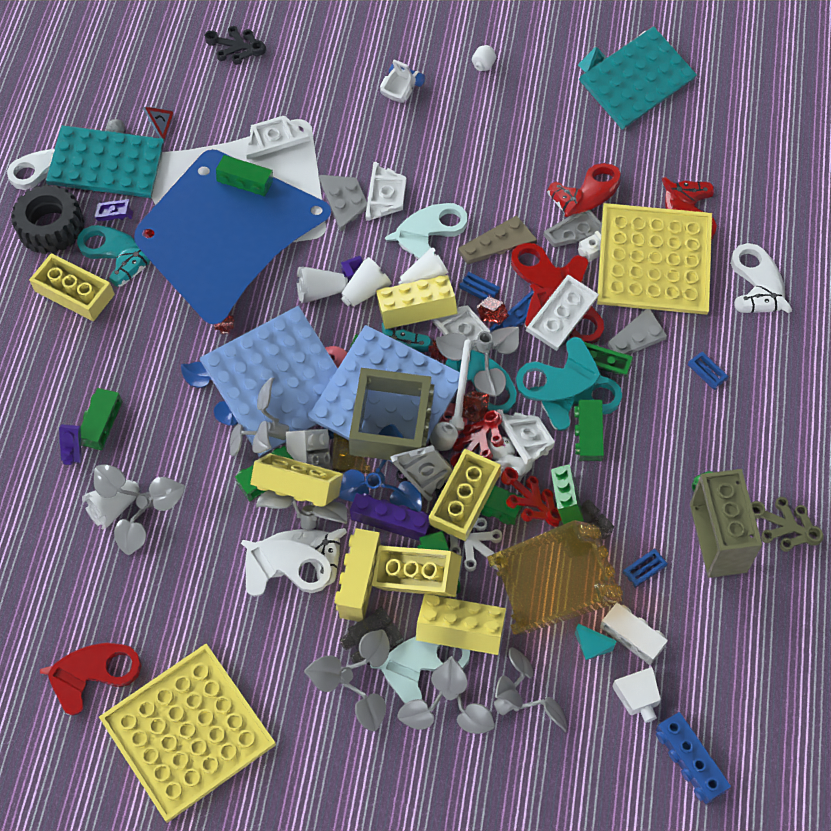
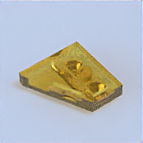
(342, 460)

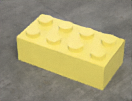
(72, 287)
(416, 301)
(296, 479)
(465, 494)
(417, 571)
(358, 575)
(460, 624)

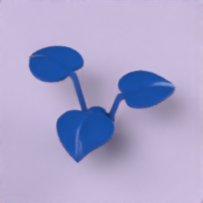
(198, 377)
(354, 482)

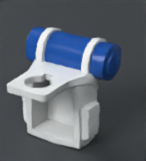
(400, 81)

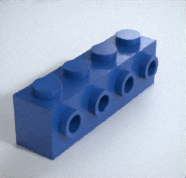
(692, 758)

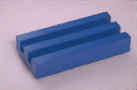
(480, 284)
(705, 372)
(632, 577)

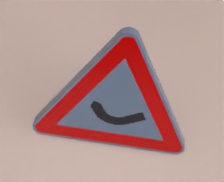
(159, 119)

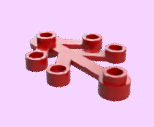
(491, 422)
(532, 499)

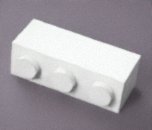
(633, 633)

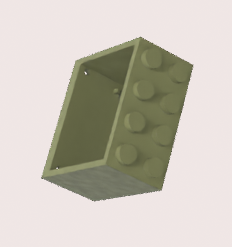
(392, 382)
(725, 523)

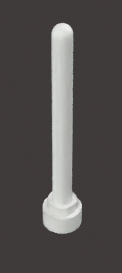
(457, 420)

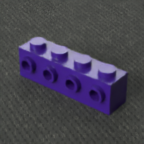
(390, 517)

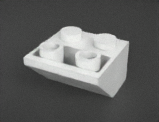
(309, 446)

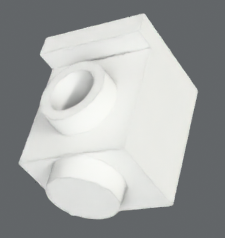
(590, 247)

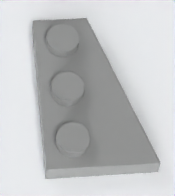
(573, 229)
(638, 334)

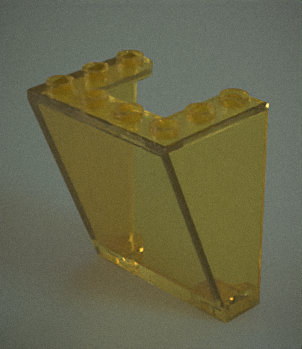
(557, 576)

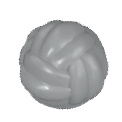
(116, 126)

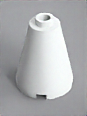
(425, 268)
(364, 283)
(318, 284)
(106, 510)

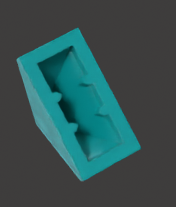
(592, 59)
(593, 643)

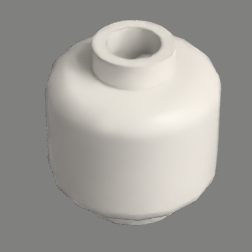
(484, 58)
(444, 436)

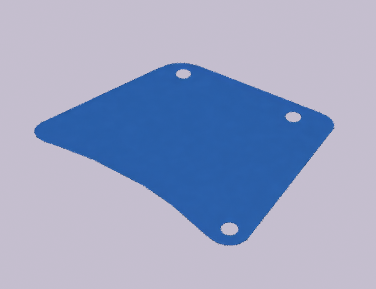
(220, 237)

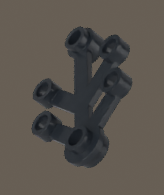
(255, 47)

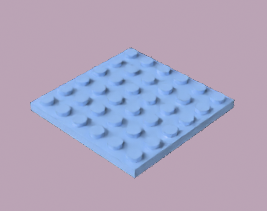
(277, 349)
(382, 352)

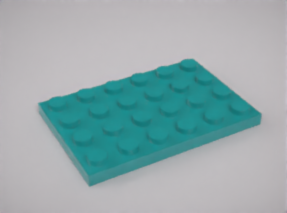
(637, 77)
(105, 161)

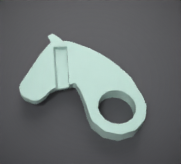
(414, 231)
(406, 662)

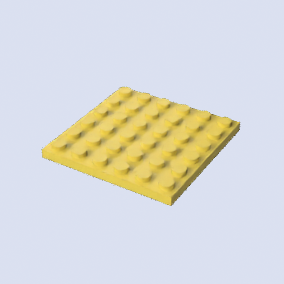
(655, 259)
(187, 732)

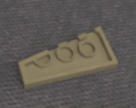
(497, 241)

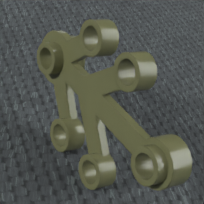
(788, 525)

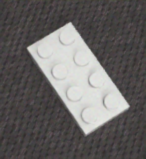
(562, 312)

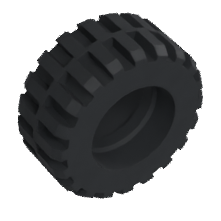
(42, 202)

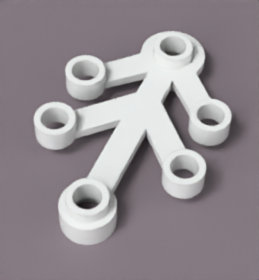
(474, 541)

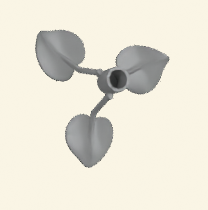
(503, 339)
(265, 429)
(162, 494)
(308, 516)
(328, 673)
(451, 682)
(510, 698)

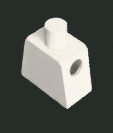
(639, 693)

